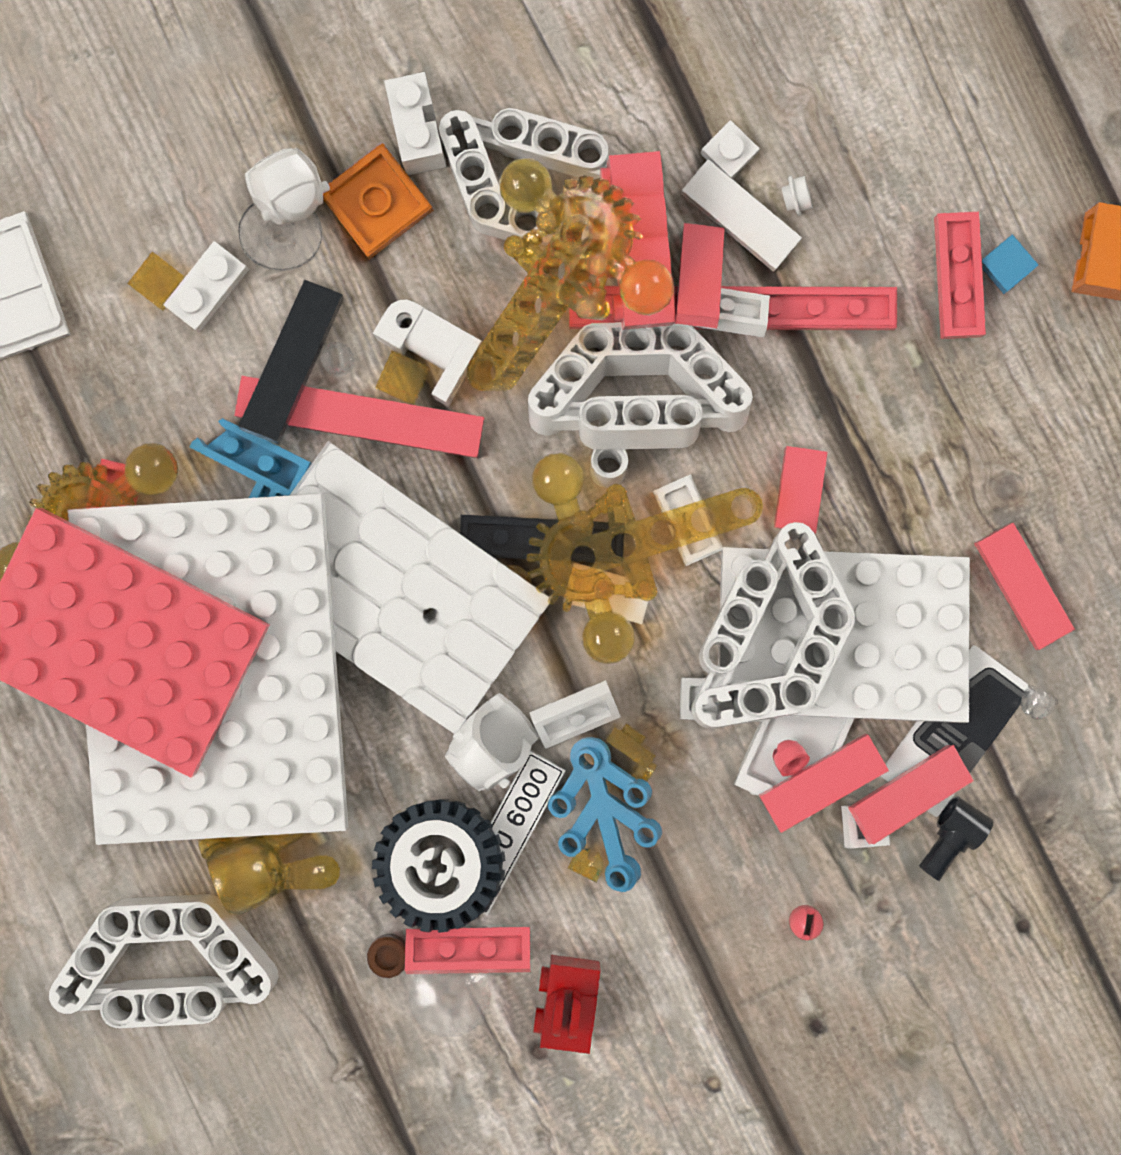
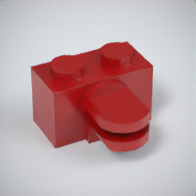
(569, 1005)

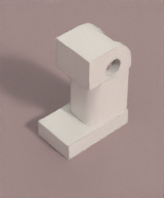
(432, 340)

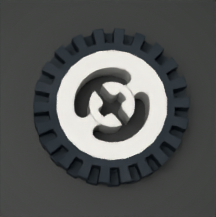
(400, 853)

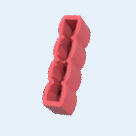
(642, 182)

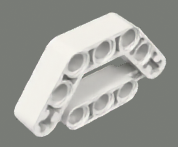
(534, 129)
(708, 403)
(754, 603)
(184, 991)

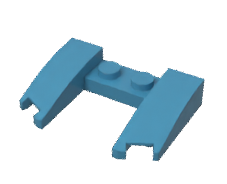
(256, 458)

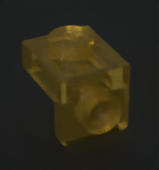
(630, 743)

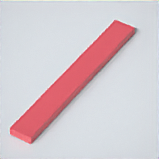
(805, 308)

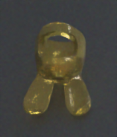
(252, 871)

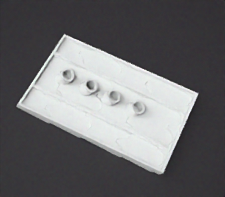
(395, 563)

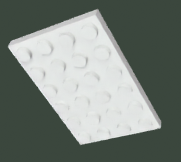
(901, 655)

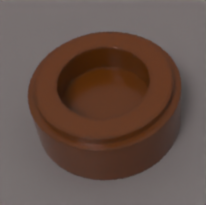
(387, 956)

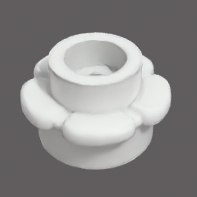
(797, 195)

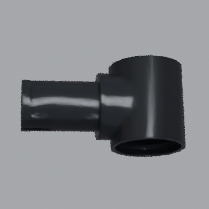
(960, 829)

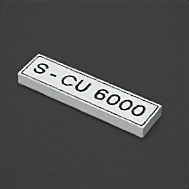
(523, 808)

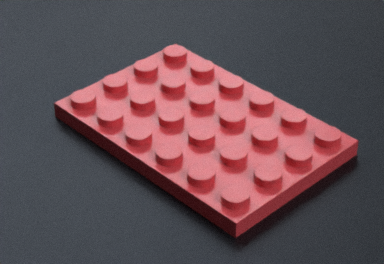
(121, 642)

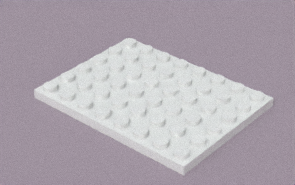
(280, 743)

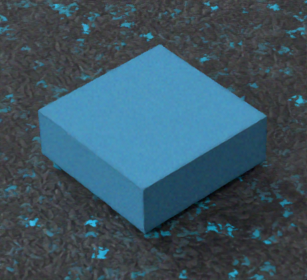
(1008, 264)

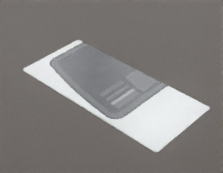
(993, 700)

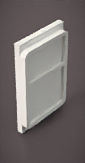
(27, 297)
(815, 734)

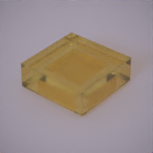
(156, 280)
(402, 378)

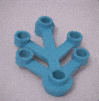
(606, 809)

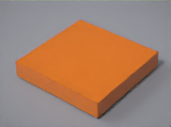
(376, 201)

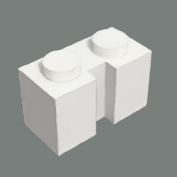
(411, 111)

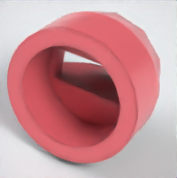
(790, 757)
(798, 922)

